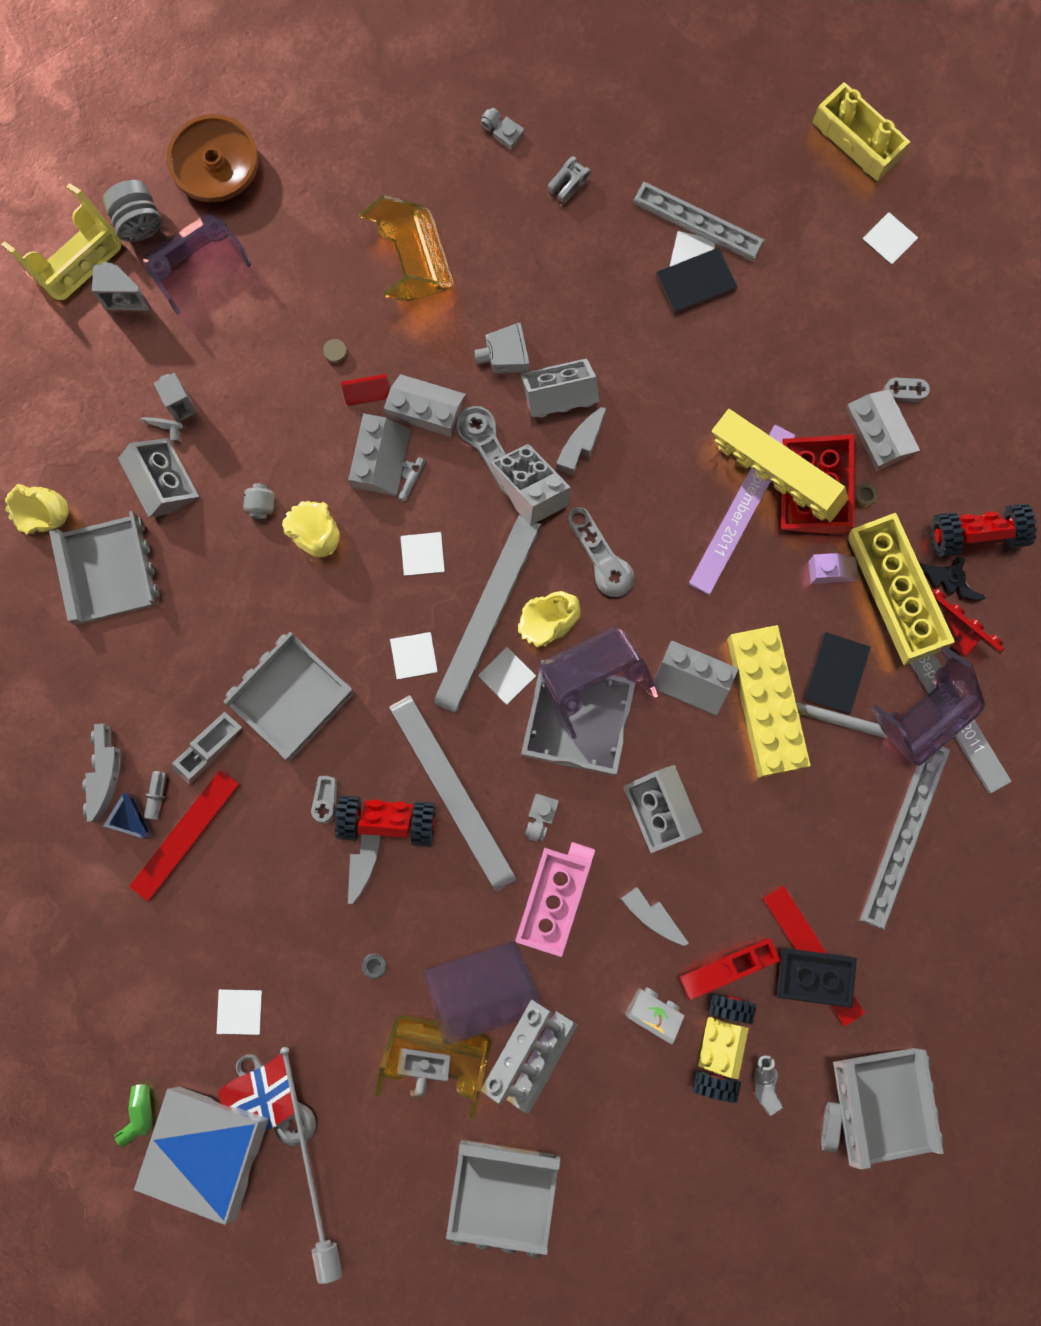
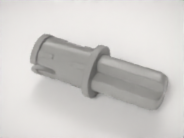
(155, 795)

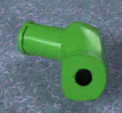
(139, 1114)

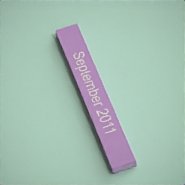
(733, 525)

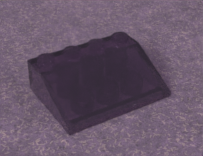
(480, 992)

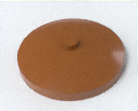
(212, 158)

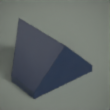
(127, 818)

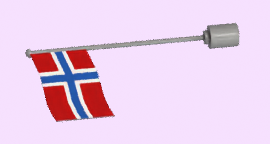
(272, 1094)

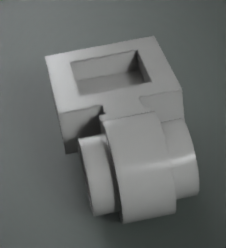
(505, 132)
(543, 811)

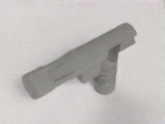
(410, 476)

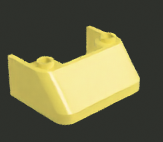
(74, 260)

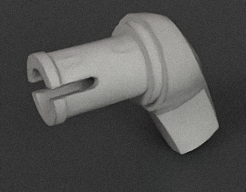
(765, 1085)

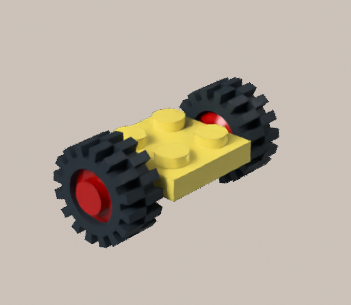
(723, 1048)

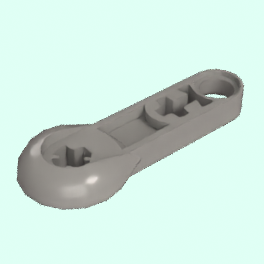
(482, 439)
(603, 558)
(283, 1129)

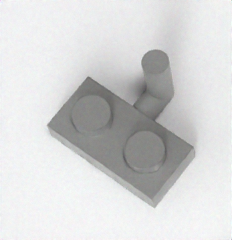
(423, 1067)

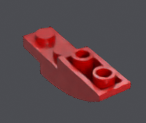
(729, 969)

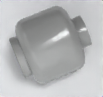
(258, 501)

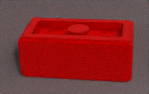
(365, 389)

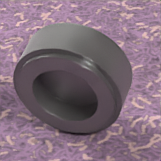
(374, 966)

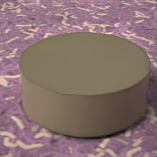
(335, 351)
(866, 495)

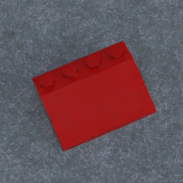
(837, 459)

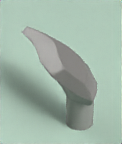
(166, 424)

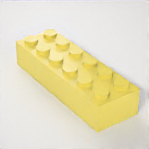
(780, 465)
(900, 589)
(768, 701)

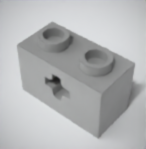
(175, 397)

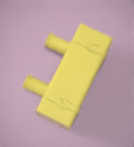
(861, 131)

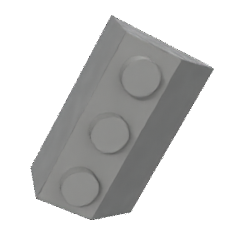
(560, 388)
(424, 405)
(882, 429)
(379, 455)
(157, 476)
(694, 678)
(662, 809)

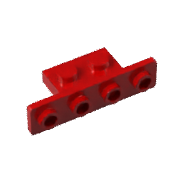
(964, 632)

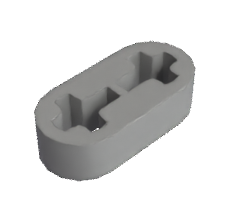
(905, 388)
(831, 1127)

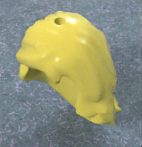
(36, 509)
(312, 528)
(548, 618)

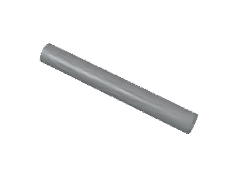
(840, 719)

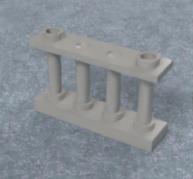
(541, 1062)

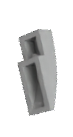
(580, 443)
(206, 748)
(363, 866)
(653, 916)

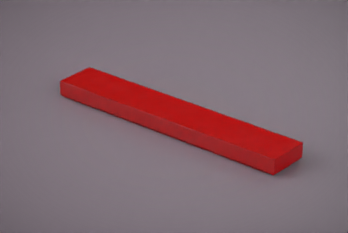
(184, 835)
(803, 938)

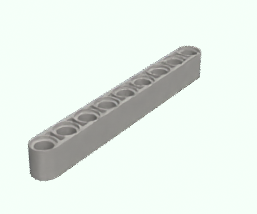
(486, 615)
(453, 793)

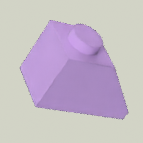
(832, 568)

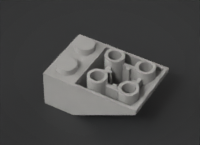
(531, 484)

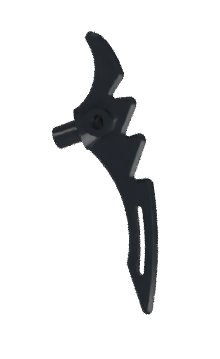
(953, 578)

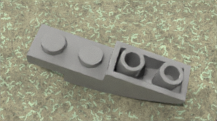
(102, 783)

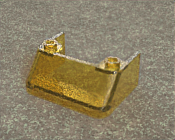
(416, 244)
(467, 1056)

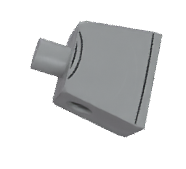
(505, 351)

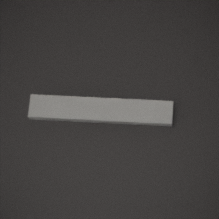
(698, 221)

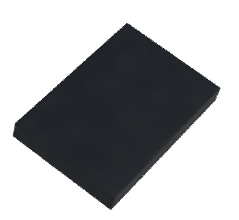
(696, 280)
(837, 673)
(816, 977)

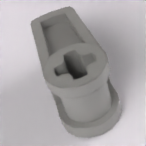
(574, 173)
(325, 796)

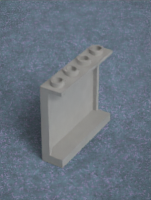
(104, 569)
(288, 696)
(888, 1107)
(503, 1198)

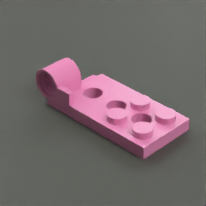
(576, 867)

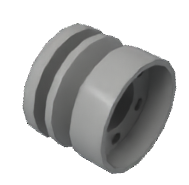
(132, 210)

